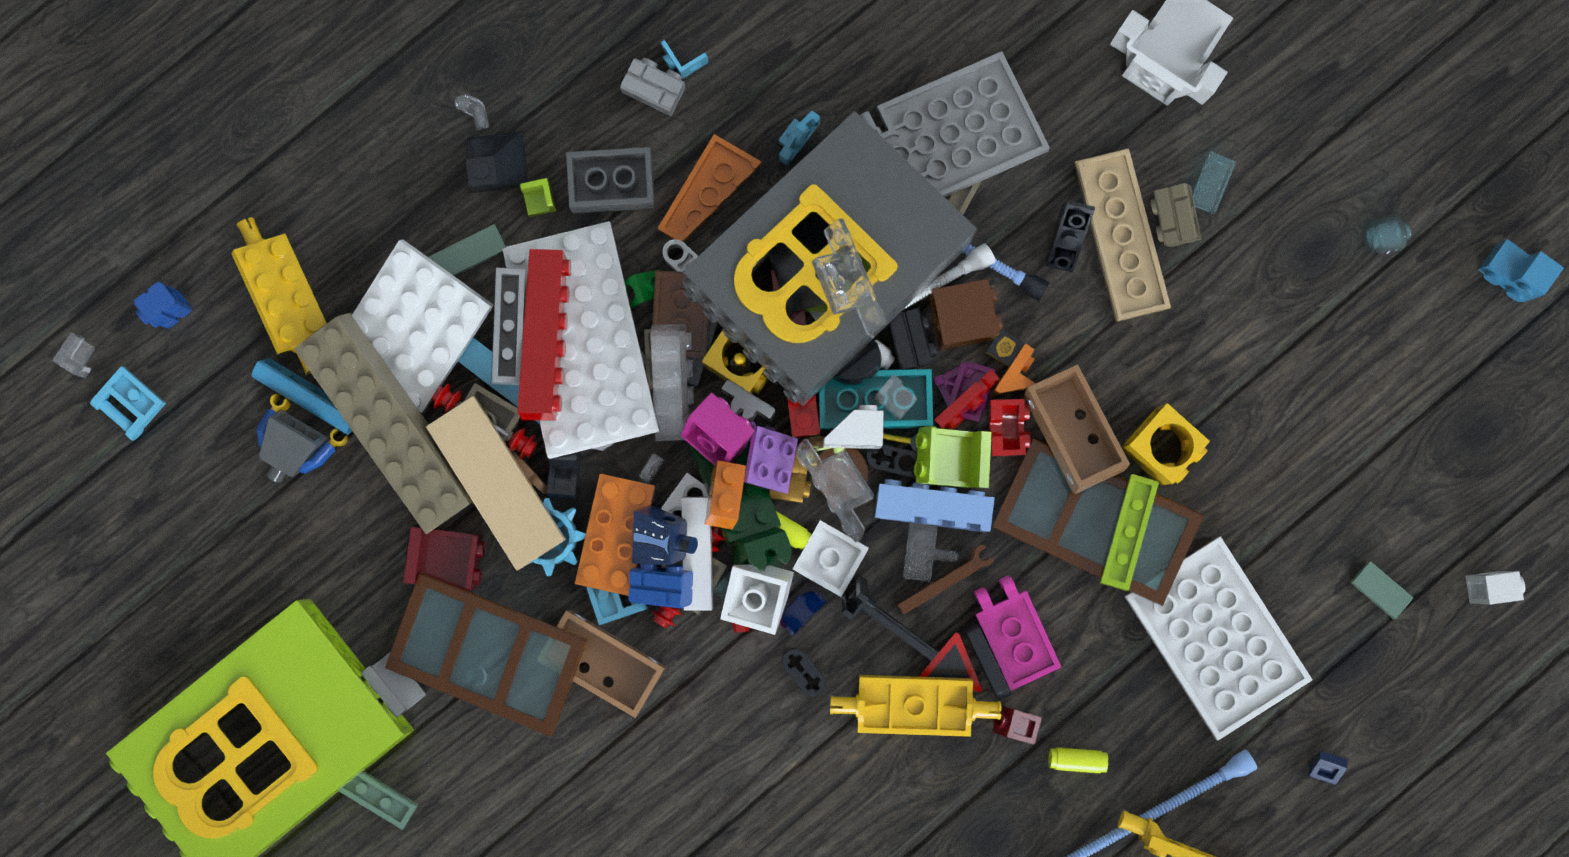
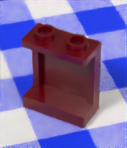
(445, 556)

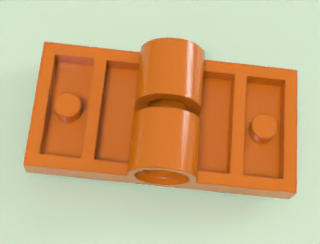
(609, 534)

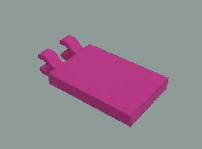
(1015, 635)

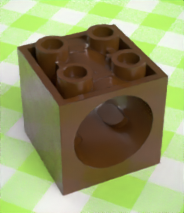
(965, 314)

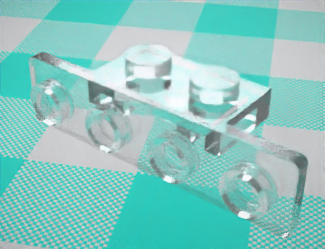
(846, 279)
(840, 484)

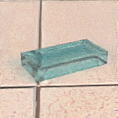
(1212, 182)

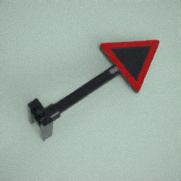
(947, 662)

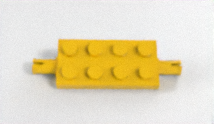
(278, 288)
(915, 705)
(1154, 839)

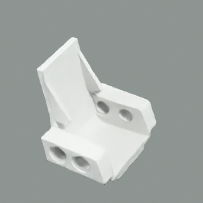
(1172, 49)

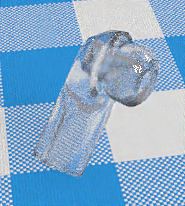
(473, 107)

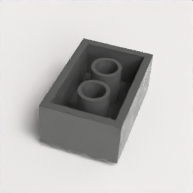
(610, 180)

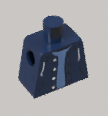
(660, 537)

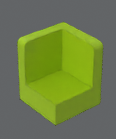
(538, 197)

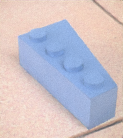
(934, 507)

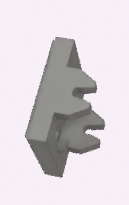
(747, 403)

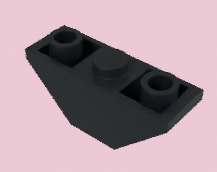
(1069, 235)

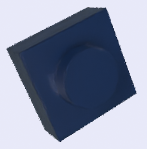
(1328, 767)

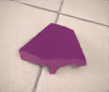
(958, 380)

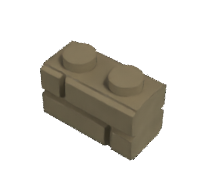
(1176, 215)

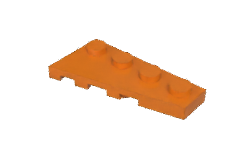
(710, 183)

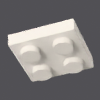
(830, 558)

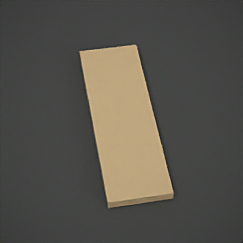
(1122, 235)
(495, 483)

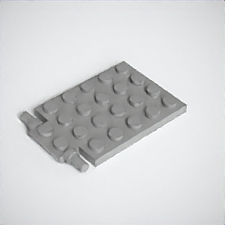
(963, 126)

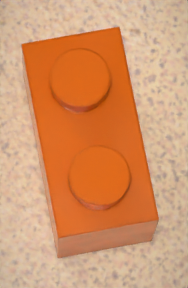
(725, 495)

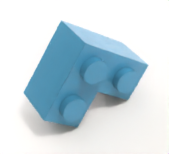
(1518, 272)

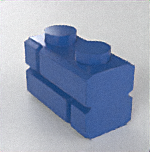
(162, 306)
(661, 586)

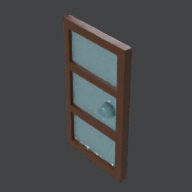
(1082, 525)
(486, 654)

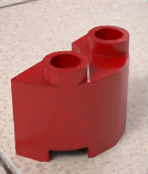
(1007, 427)

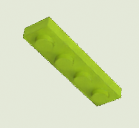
(1129, 532)

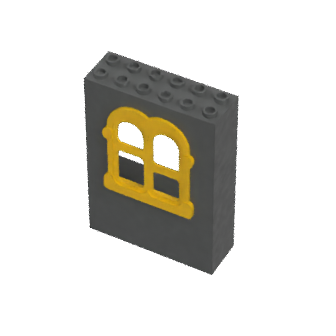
(896, 226)

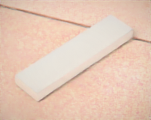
(700, 562)

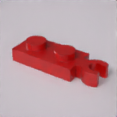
(970, 399)

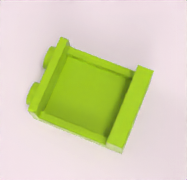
(953, 458)

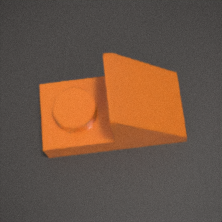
(1012, 379)

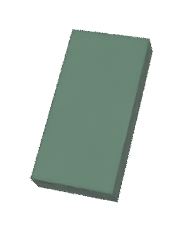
(1381, 590)

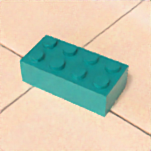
(840, 400)

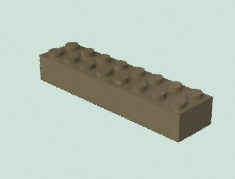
(384, 420)

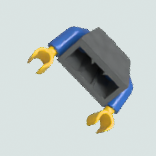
(291, 444)

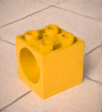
(717, 363)
(1139, 446)

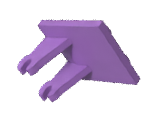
(770, 459)

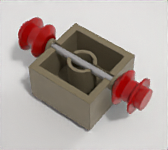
(501, 413)

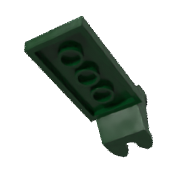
(757, 533)

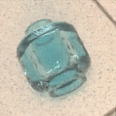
(1388, 235)

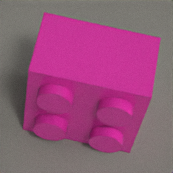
(717, 430)

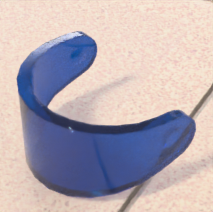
(801, 611)

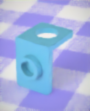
(688, 68)

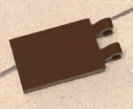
(944, 581)

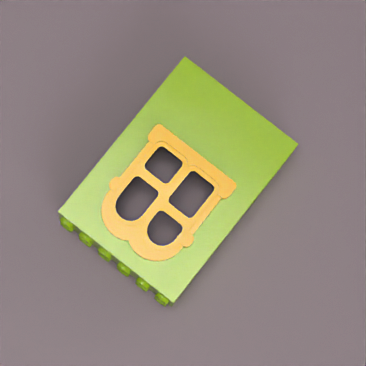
(309, 702)

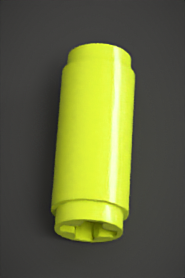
(797, 535)
(1078, 760)

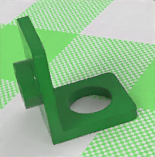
(643, 287)

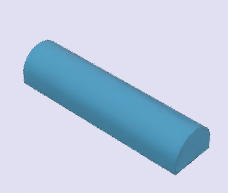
(299, 391)

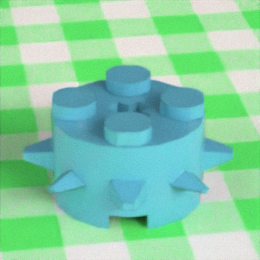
(564, 550)

